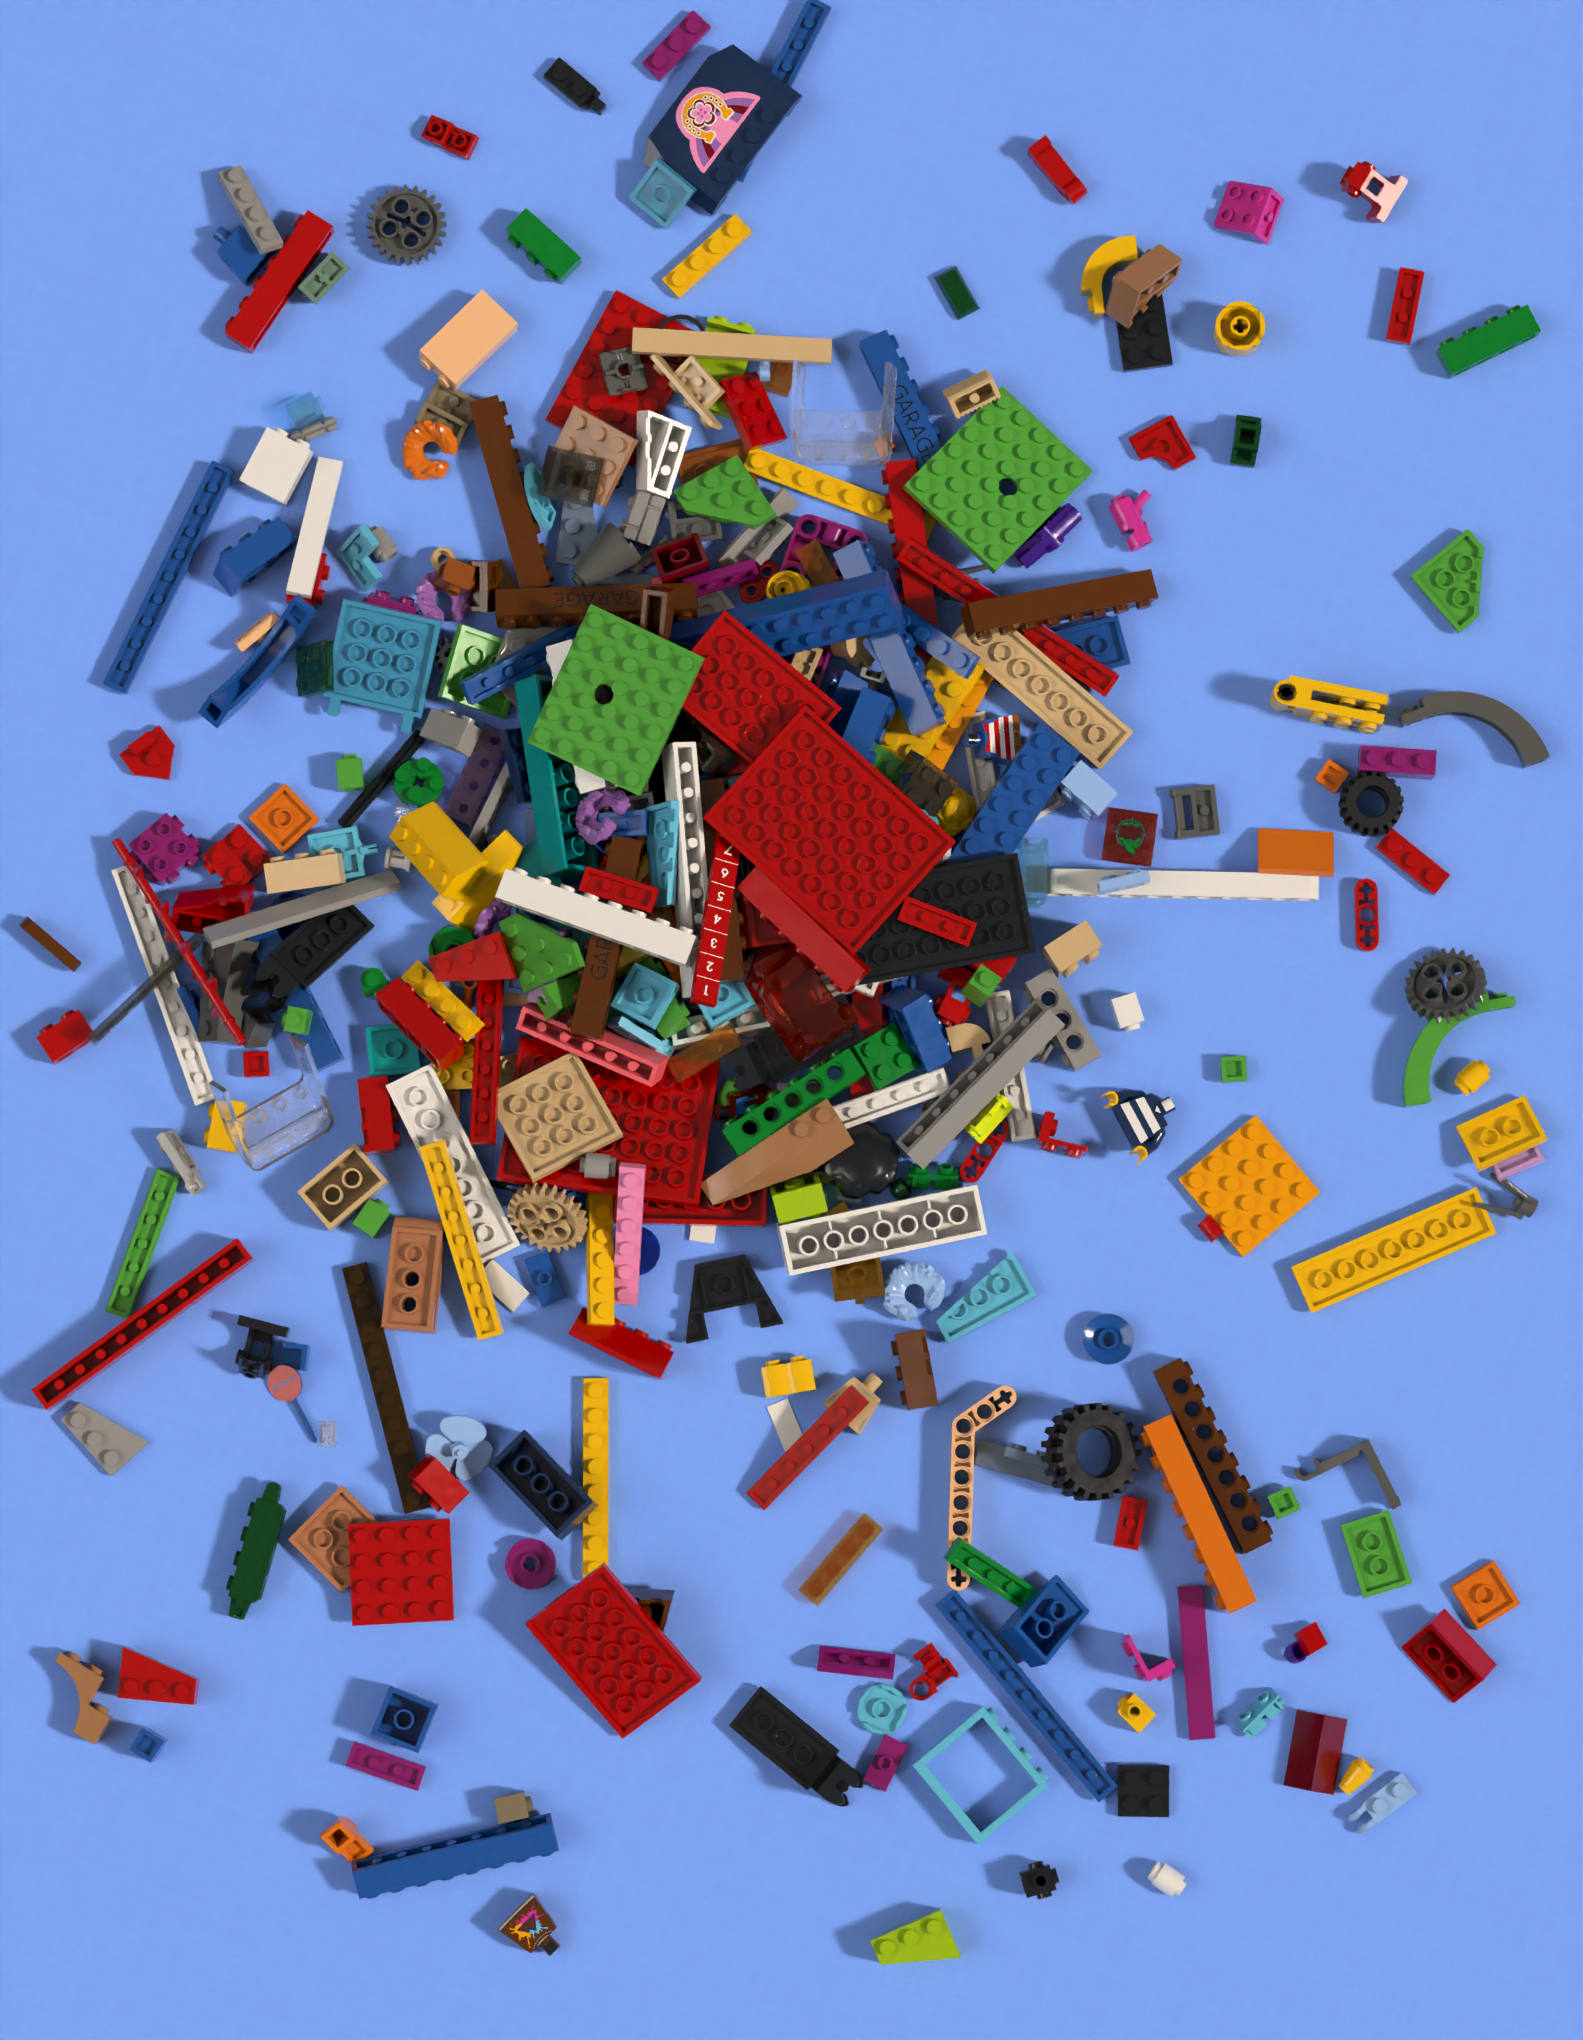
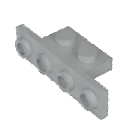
(762, 541)

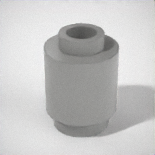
(387, 548)
(597, 1165)

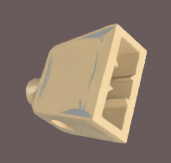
(867, 1389)

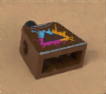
(531, 1926)

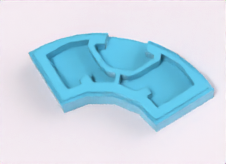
(539, 505)

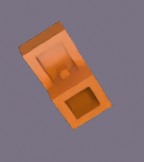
(345, 1839)

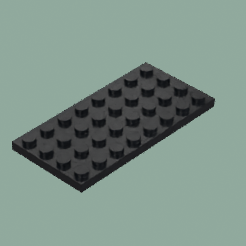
(977, 890)

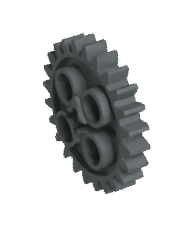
(418, 206)
(1422, 988)

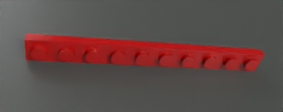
(970, 590)

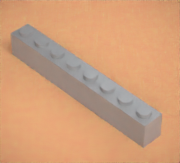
(980, 1083)

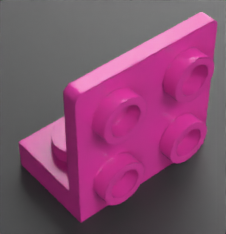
(1249, 210)

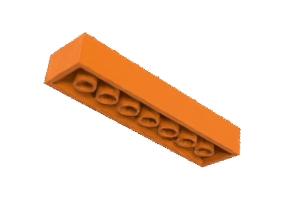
(1198, 1515)

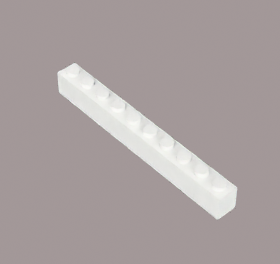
(683, 784)

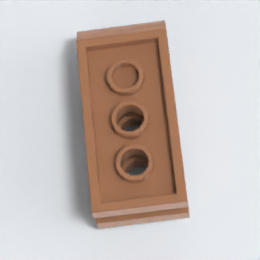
(414, 1250)

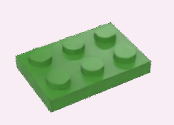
(1375, 1554)

